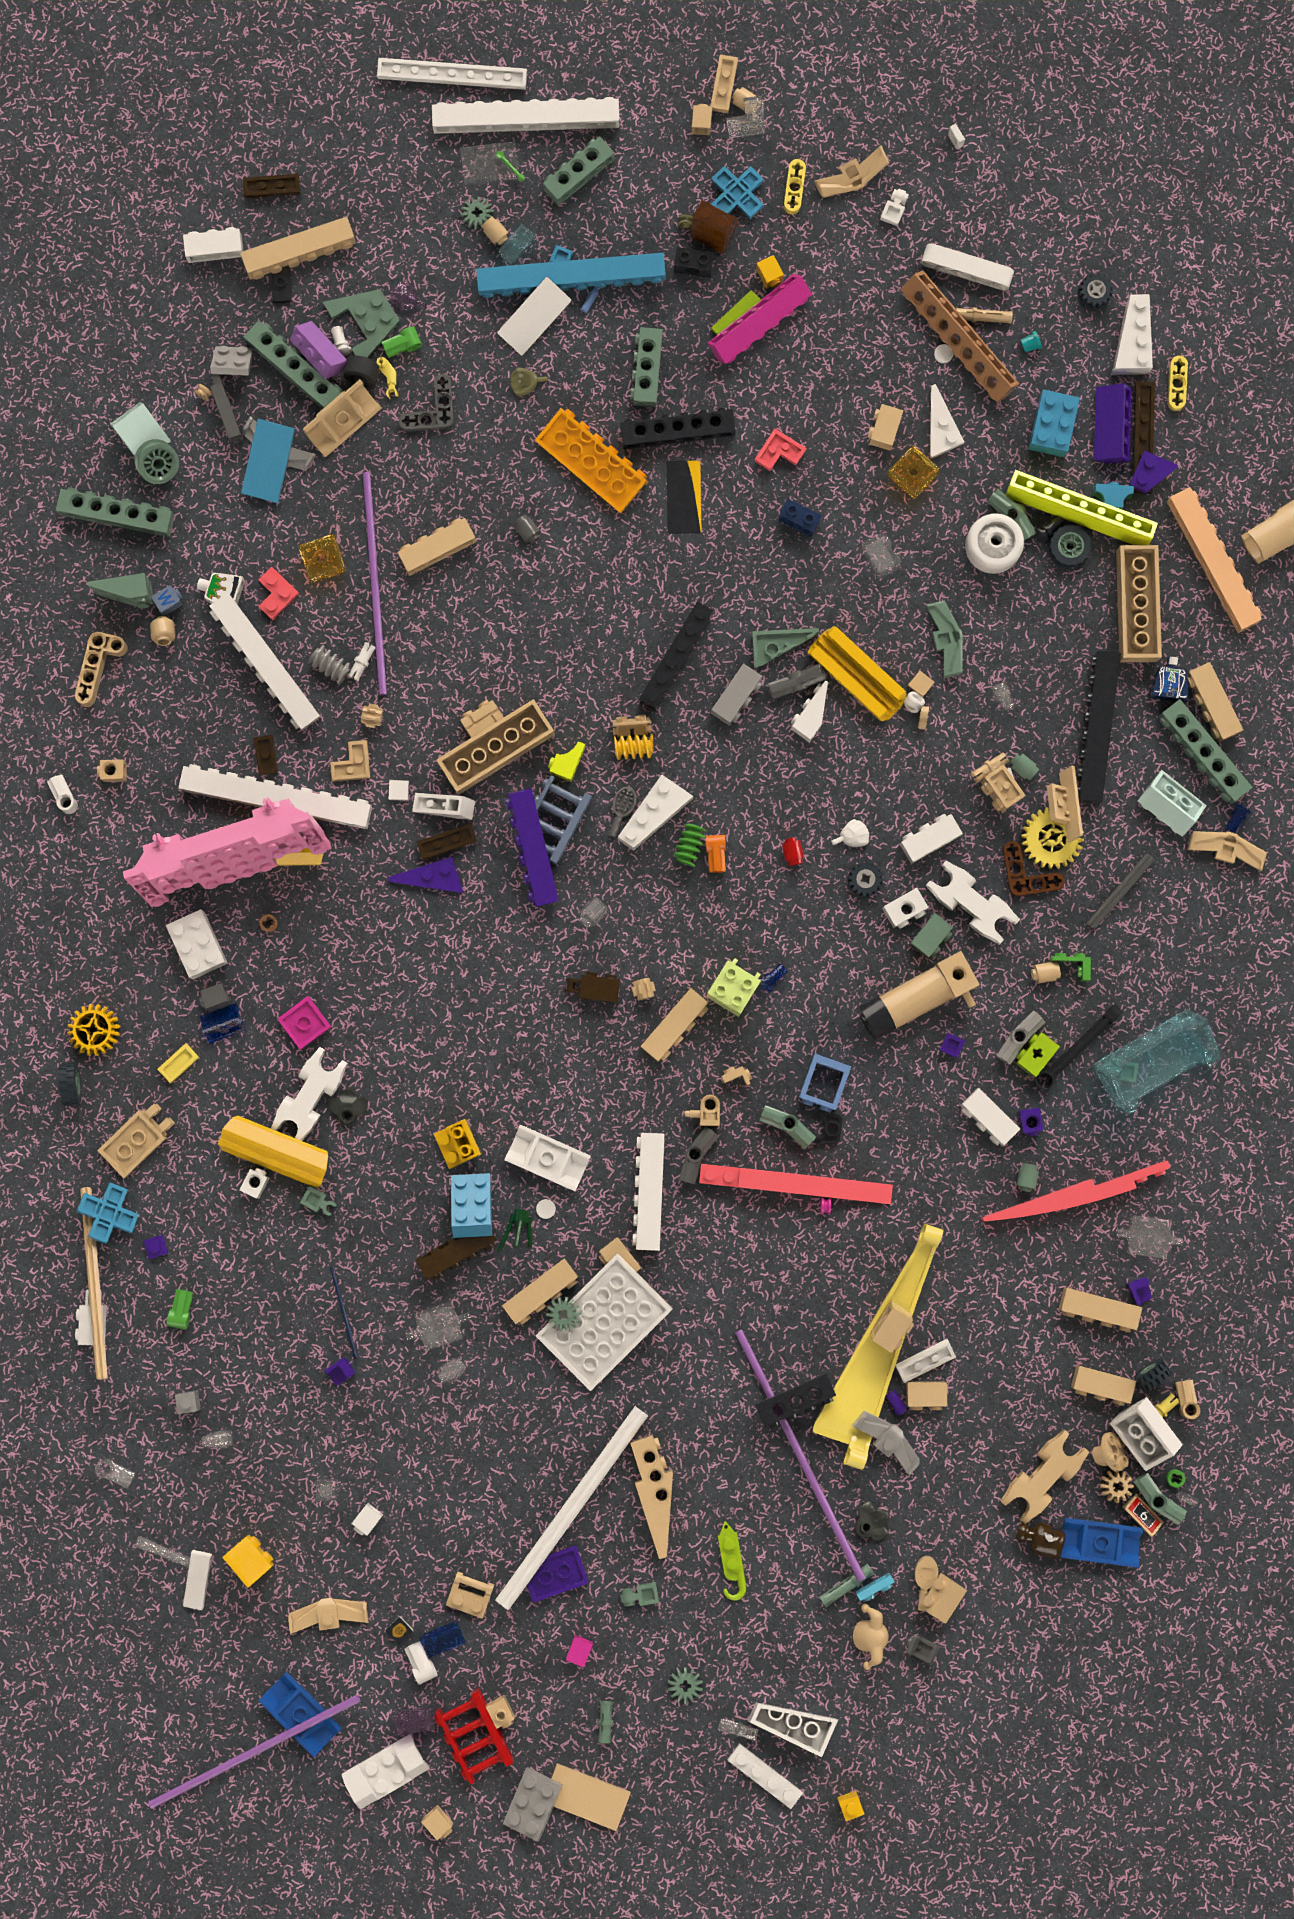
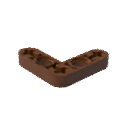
(1021, 878)

